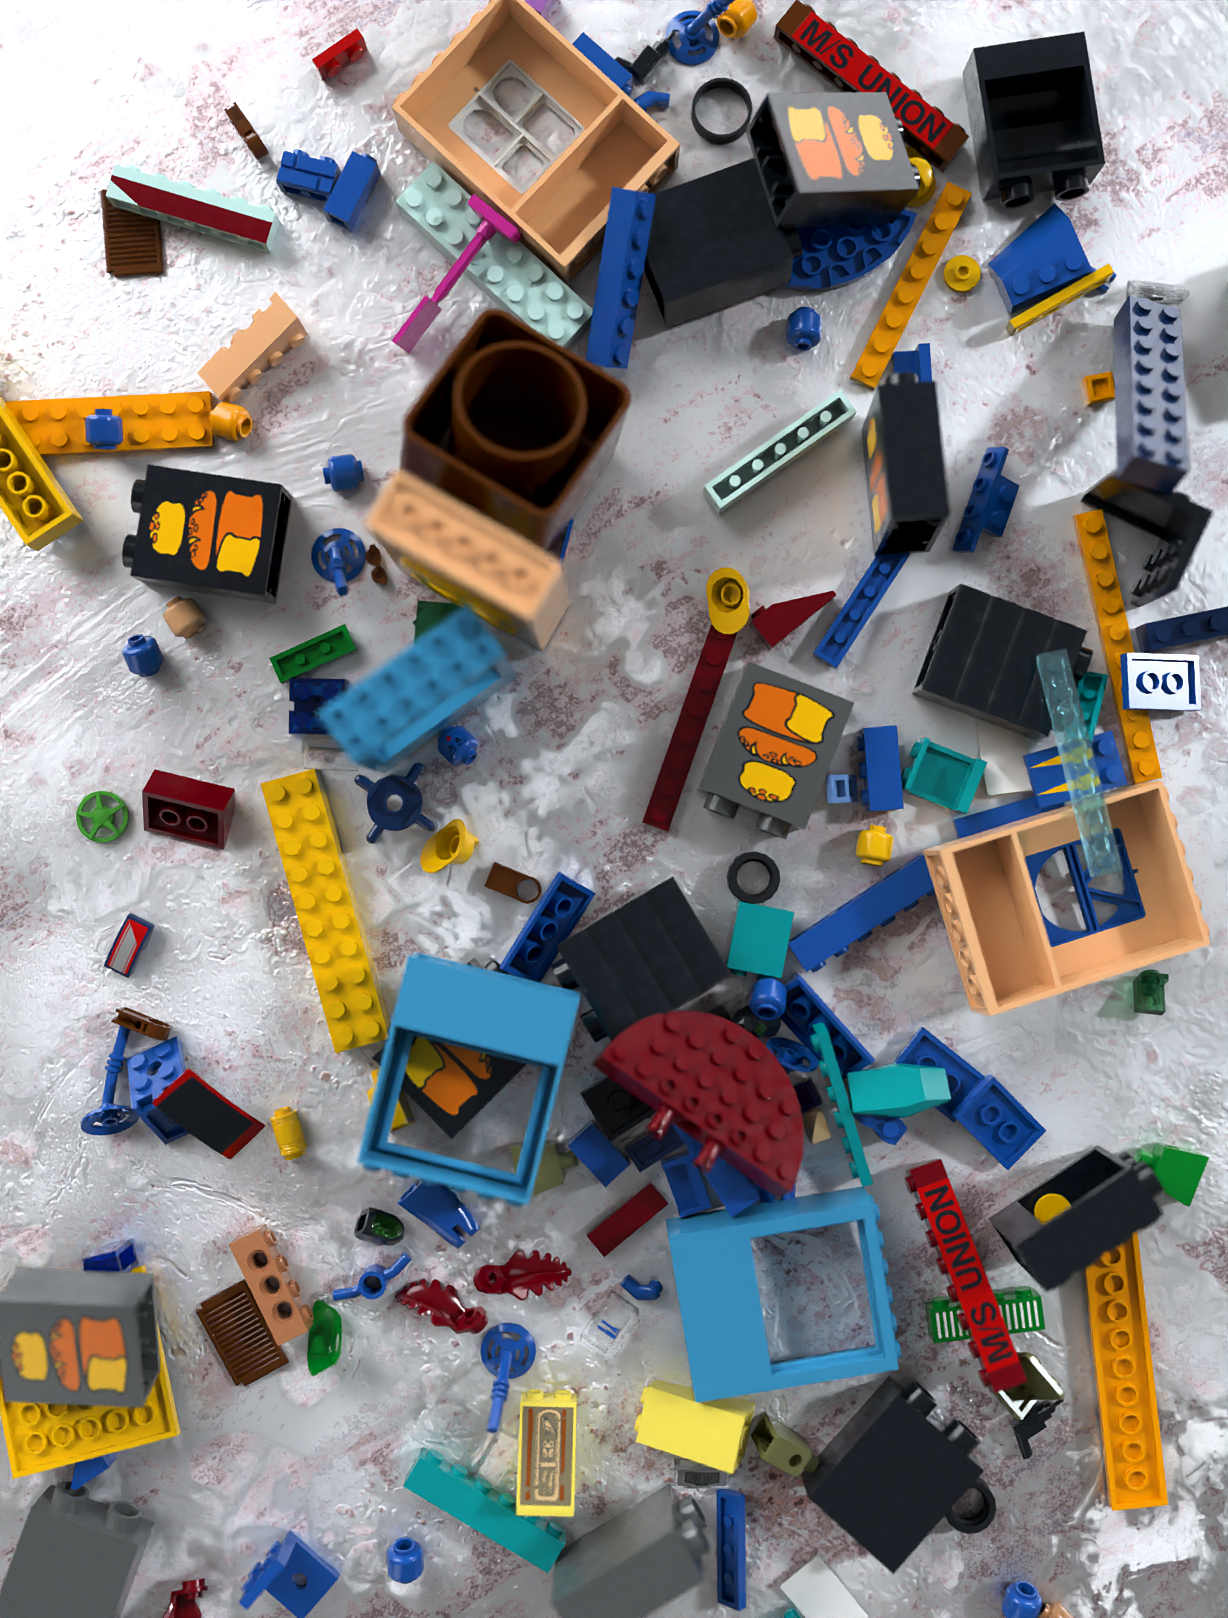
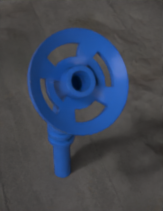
(695, 33)
(336, 568)
(792, 1055)
(108, 1111)
(506, 1360)

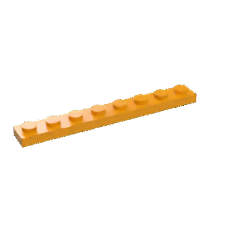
(910, 286)

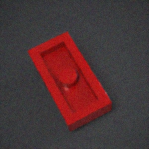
(346, 50)

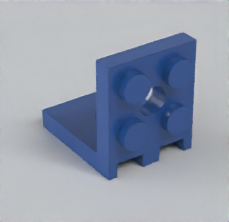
(147, 1087)
(277, 1574)

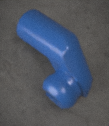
(652, 98)
(642, 1292)

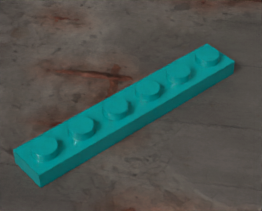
(837, 1094)

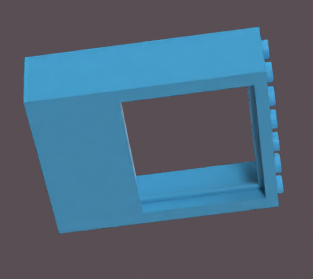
(419, 693)
(481, 1014)
(723, 1300)

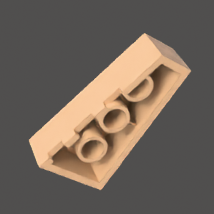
(253, 350)

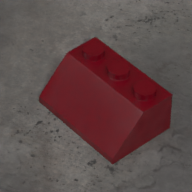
(188, 809)

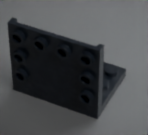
(1167, 516)

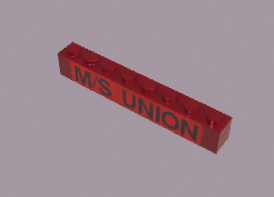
(965, 1275)

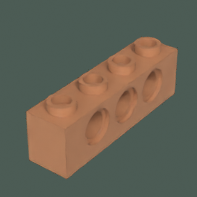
(282, 1325)

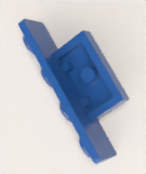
(989, 502)

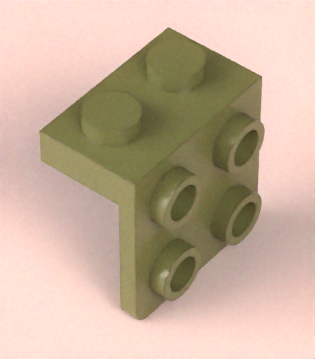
(1039, 1386)

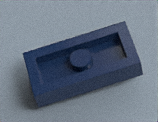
(649, 1150)

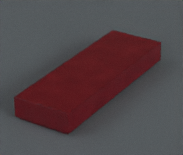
(627, 1219)

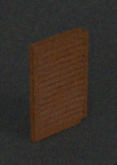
(130, 241)
(241, 1334)

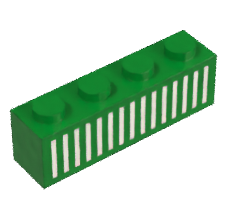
(1019, 1308)

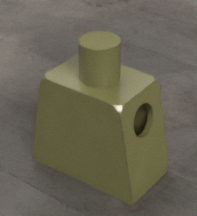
(550, 1166)
(783, 1447)

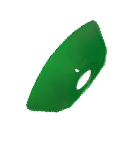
(323, 1338)

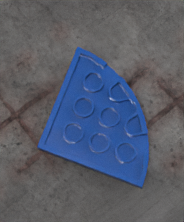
(846, 253)

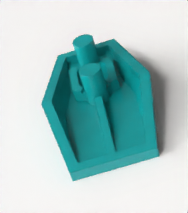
(897, 1090)

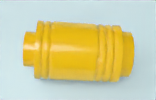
(288, 1133)

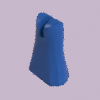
(440, 1210)

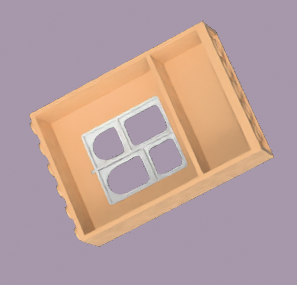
(569, 199)

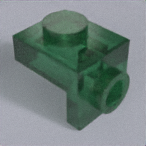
(1149, 992)

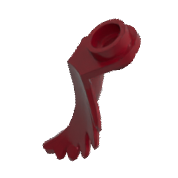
(522, 1275)
(443, 1307)
(183, 1601)

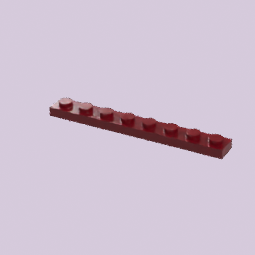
(689, 729)

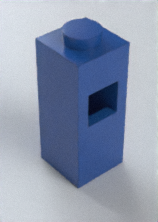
(605, 63)
(352, 190)

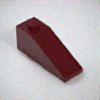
(783, 618)

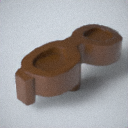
(374, 558)

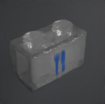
(609, 1326)

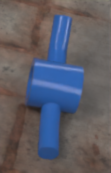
(379, 1271)

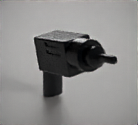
(647, 60)
(1031, 1425)

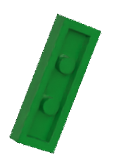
(313, 654)

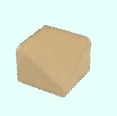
(815, 1125)

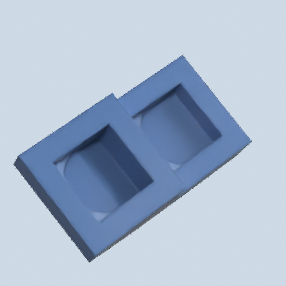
(841, 788)

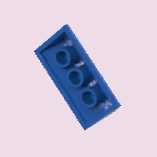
(546, 928)
(806, 1009)

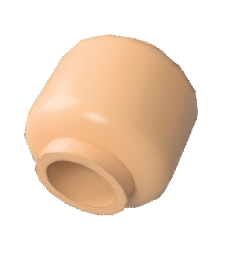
(184, 617)

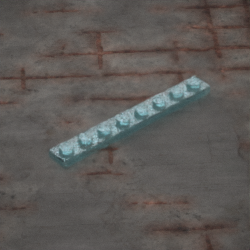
(1078, 763)

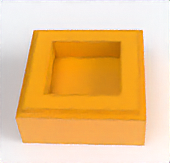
(1099, 388)

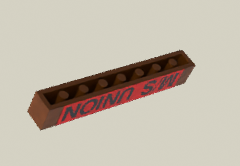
(852, 70)

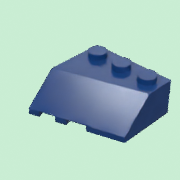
(1039, 261)

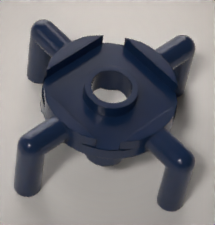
(411, 803)

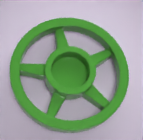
(102, 816)

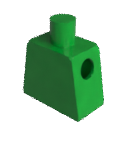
(1175, 1168)

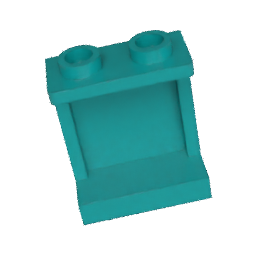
(942, 776)
(759, 940)

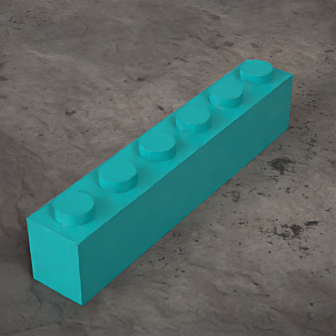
(485, 1509)

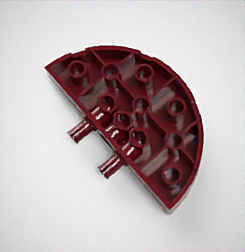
(715, 1088)

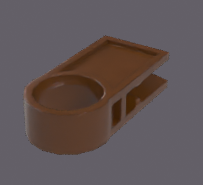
(246, 132)
(507, 880)
(142, 1023)

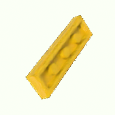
(1059, 300)

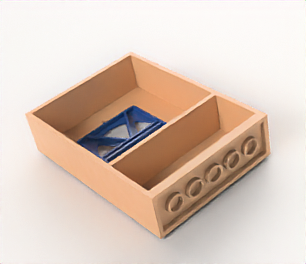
(1007, 945)

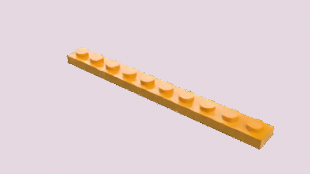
(1115, 640)

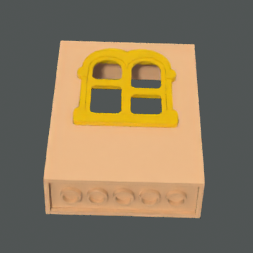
(470, 561)

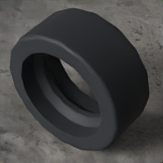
(769, 891)
(982, 1519)

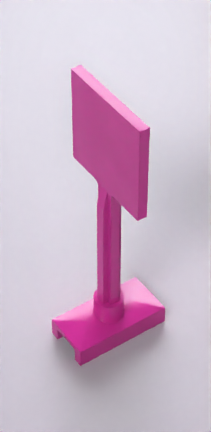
(428, 308)

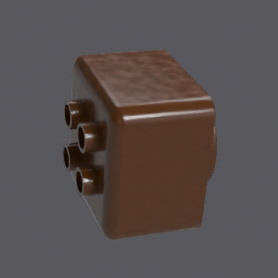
(514, 429)

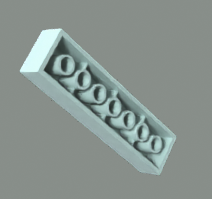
(500, 269)

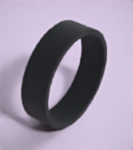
(725, 83)

